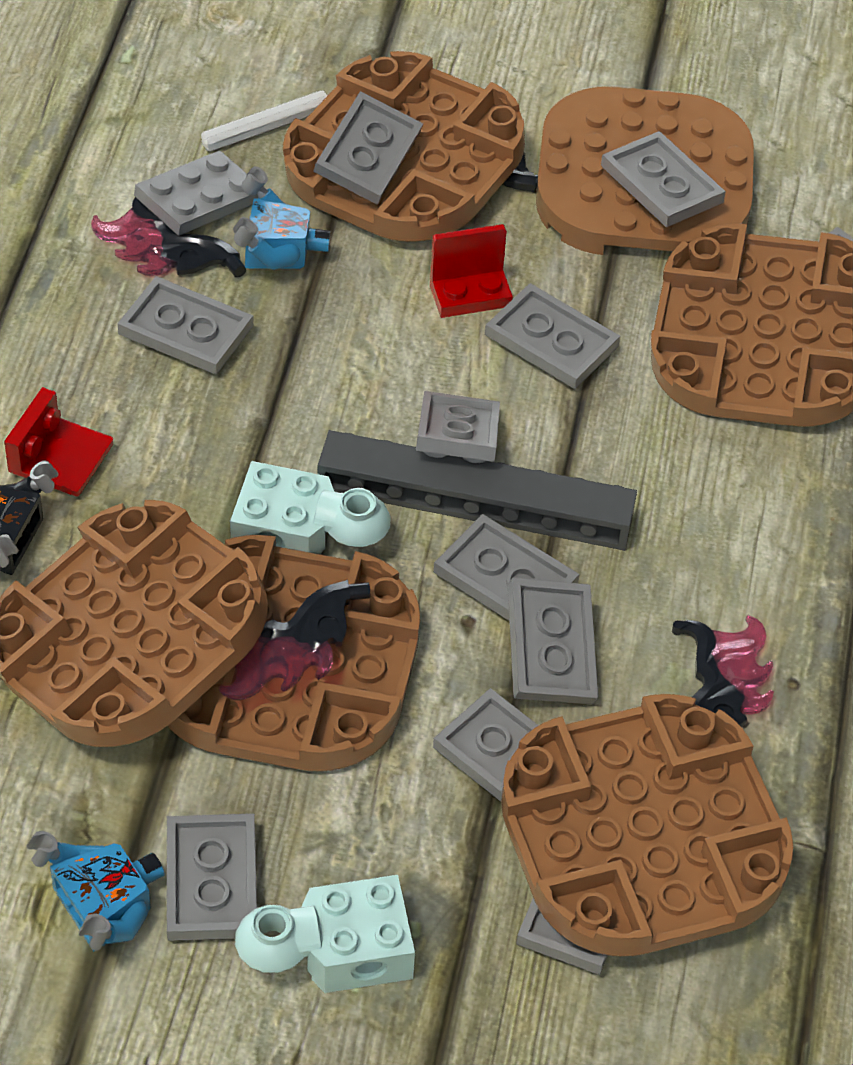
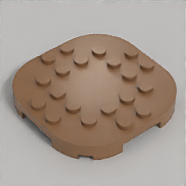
(455, 166)
(594, 208)
(757, 327)
(129, 624)
(328, 719)
(645, 826)

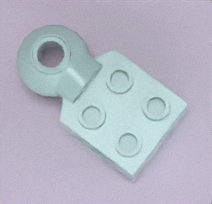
(303, 507)
(348, 930)

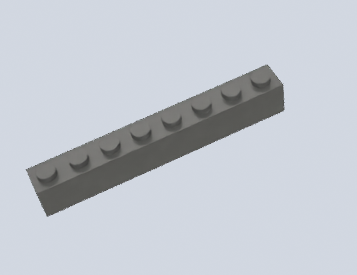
(466, 490)

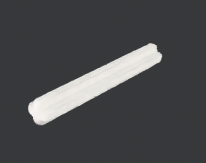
(261, 121)

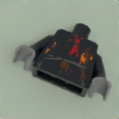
(22, 513)

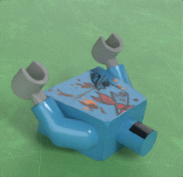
(276, 232)
(99, 886)

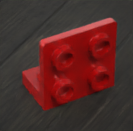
(469, 271)
(64, 444)

